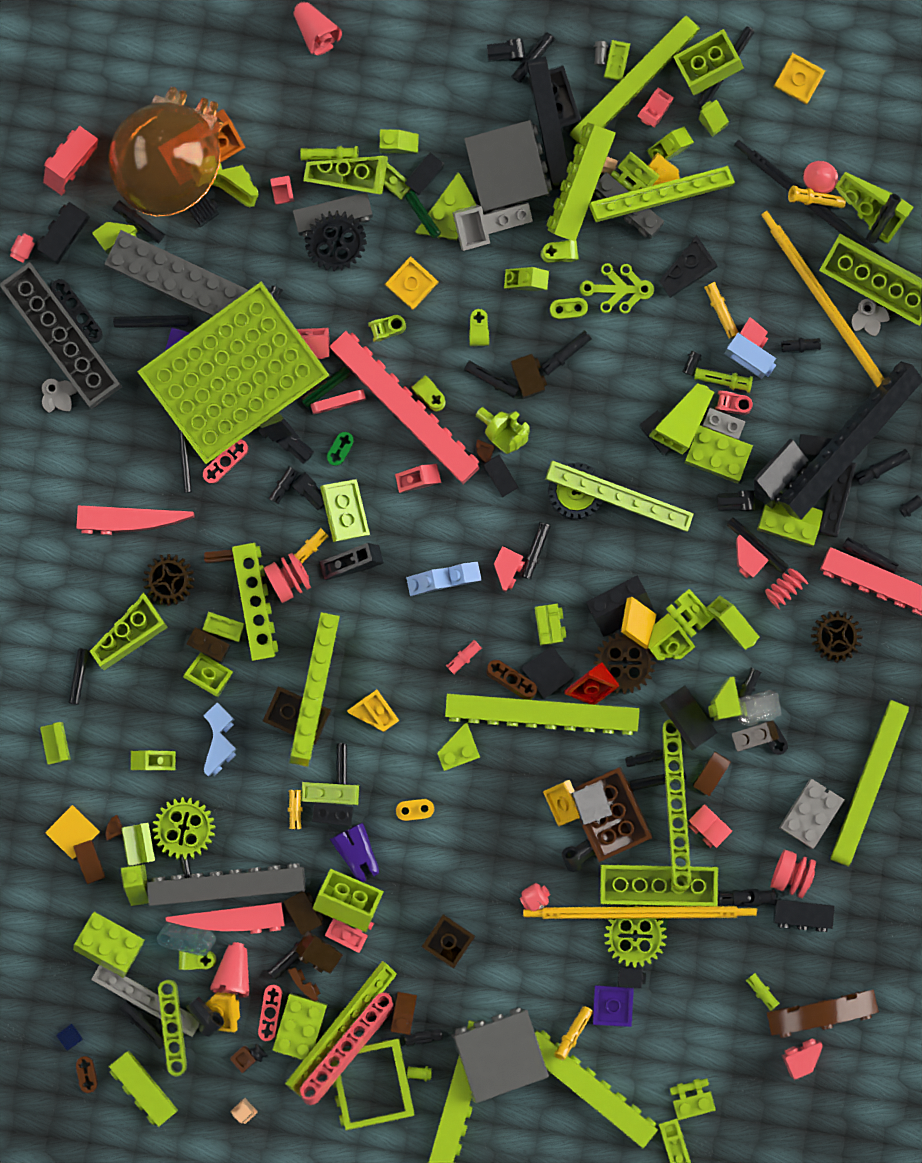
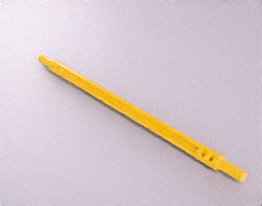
(824, 300)
(640, 912)

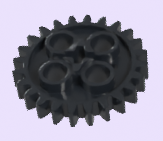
(351, 244)

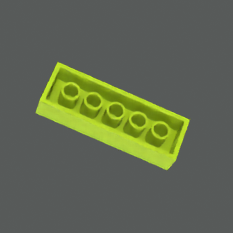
(581, 181)
(875, 278)
(654, 886)

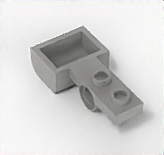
(475, 226)

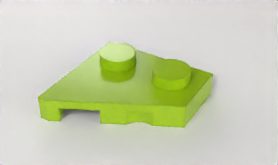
(458, 749)

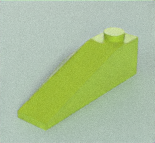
(868, 201)

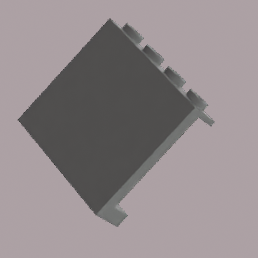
(508, 166)
(500, 1054)

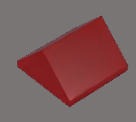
(593, 685)

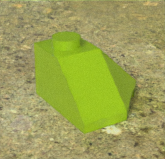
(669, 639)

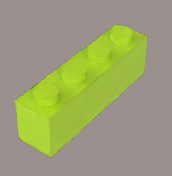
(143, 1088)

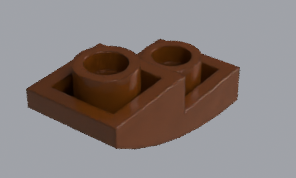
(712, 773)
(89, 862)
(309, 989)

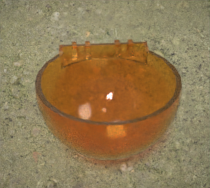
(166, 154)

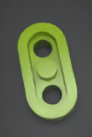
(568, 308)

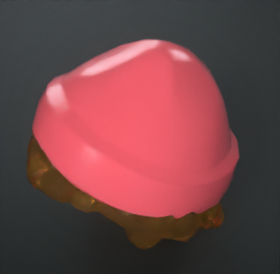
(820, 177)

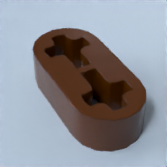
(82, 1075)

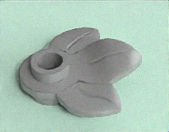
(870, 320)
(60, 397)

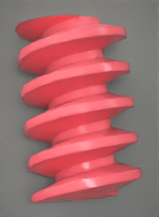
(785, 587)

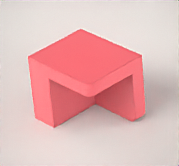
(282, 190)

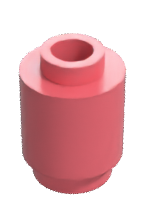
(22, 247)

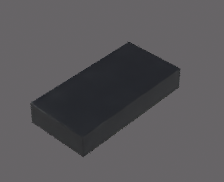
(500, 475)

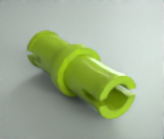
(762, 991)

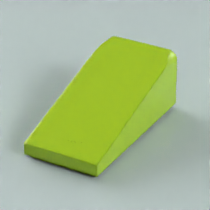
(395, 182)

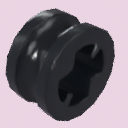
(258, 1052)

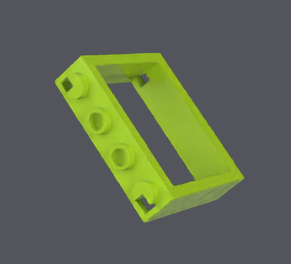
(341, 1100)

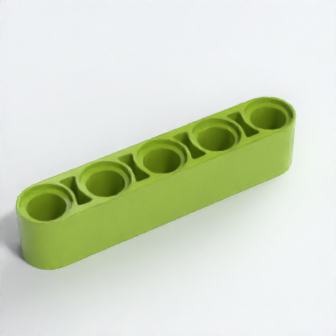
(169, 1037)

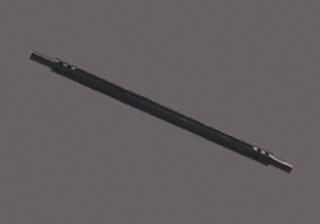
(820, 210)

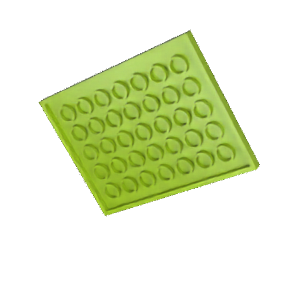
(233, 372)

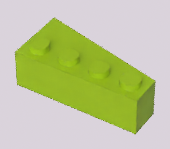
(358, 174)
(130, 632)

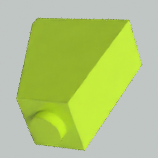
(733, 622)
(135, 884)

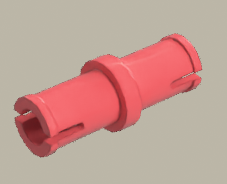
(464, 656)

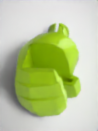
(504, 430)

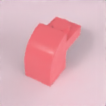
(655, 108)

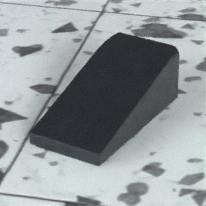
(424, 173)

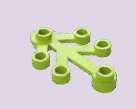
(620, 289)

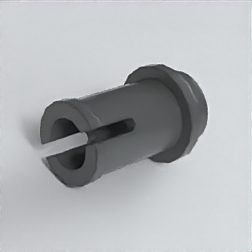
(600, 53)

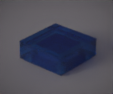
(69, 1037)

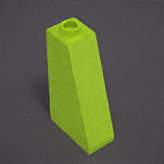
(683, 421)

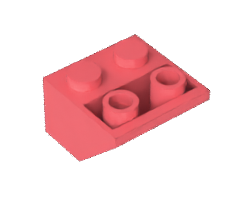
(803, 1059)

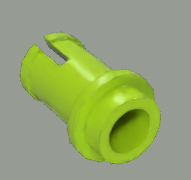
(419, 1073)

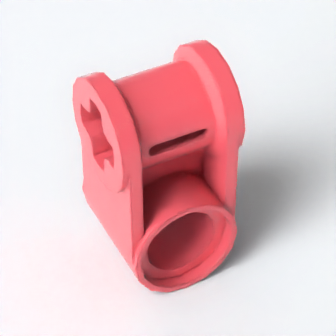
(731, 404)

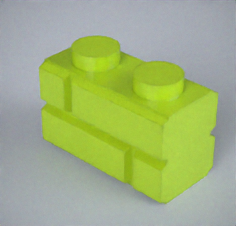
(549, 624)

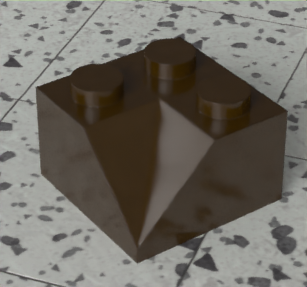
(448, 941)

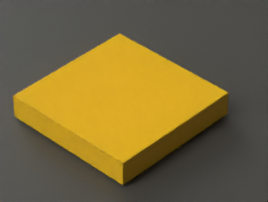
(799, 78)
(411, 283)
(638, 622)
(562, 803)
(72, 830)

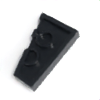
(689, 267)

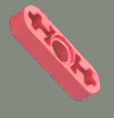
(338, 401)
(211, 467)
(277, 1008)

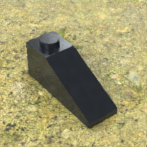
(352, 561)

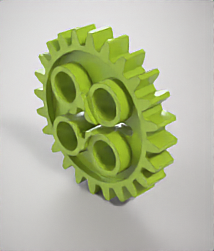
(201, 831)
(635, 954)

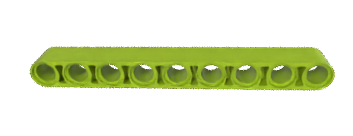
(639, 76)
(869, 783)
(676, 814)

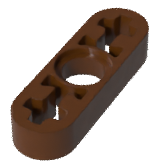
(511, 672)

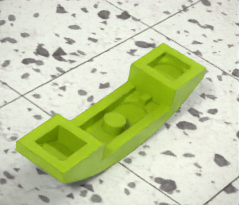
(674, 1142)

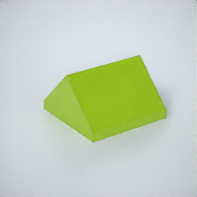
(208, 674)

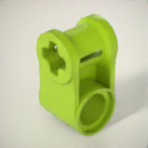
(563, 251)
(385, 327)
(479, 331)
(427, 391)
(192, 961)

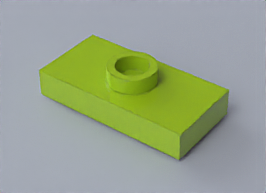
(617, 60)
(223, 626)

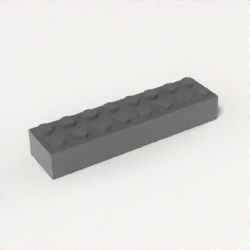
(171, 275)
(60, 335)
(226, 886)

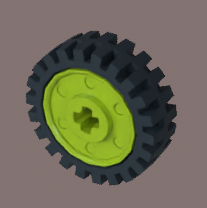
(573, 506)

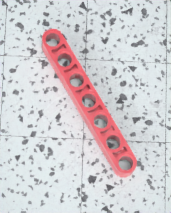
(348, 1039)

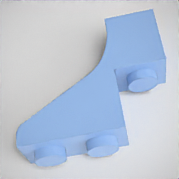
(443, 578)
(220, 749)

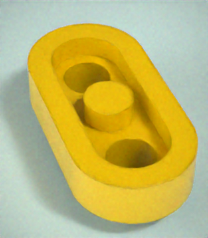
(414, 809)

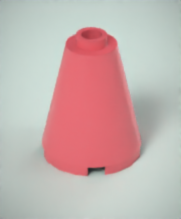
(316, 28)
(233, 972)

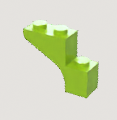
(237, 184)

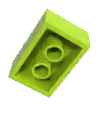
(708, 62)
(718, 454)
(348, 900)
(108, 944)
(299, 1026)

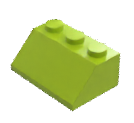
(781, 524)
(725, 702)

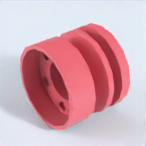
(287, 577)
(792, 873)

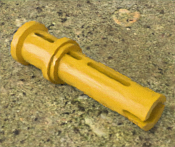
(808, 196)

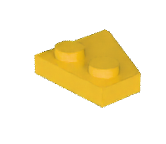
(374, 711)

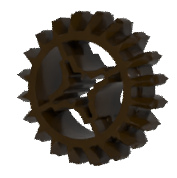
(160, 582)
(829, 631)

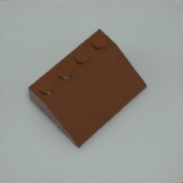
(626, 824)

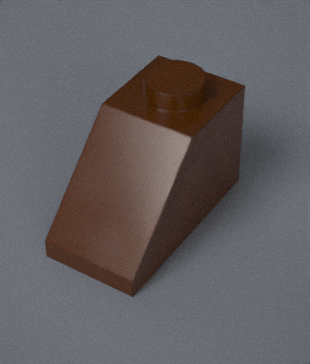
(403, 1013)

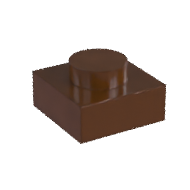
(243, 1059)

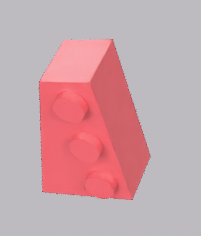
(69, 158)

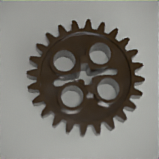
(624, 644)

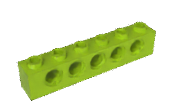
(258, 650)

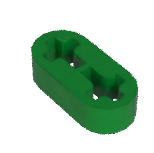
(336, 446)

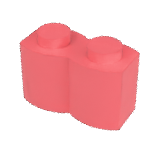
(710, 826)

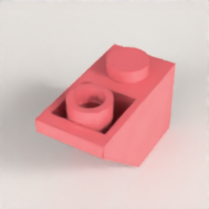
(506, 566)

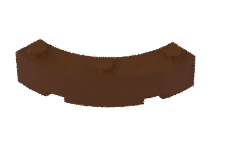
(822, 1013)

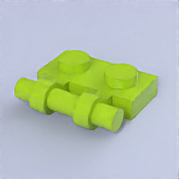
(637, 171)
(693, 609)
(692, 1105)

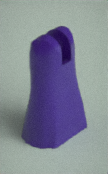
(356, 850)

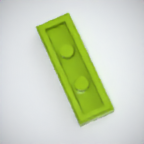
(330, 793)

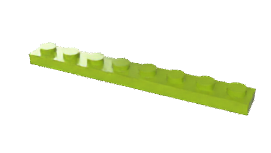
(661, 194)
(619, 496)
(372, 987)

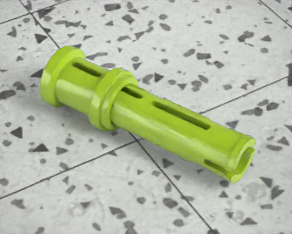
(329, 154)
(700, 375)

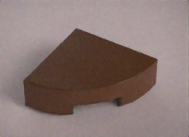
(484, 450)
(113, 828)

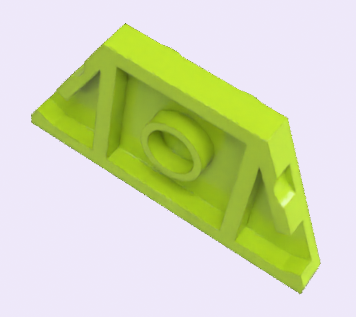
(453, 199)

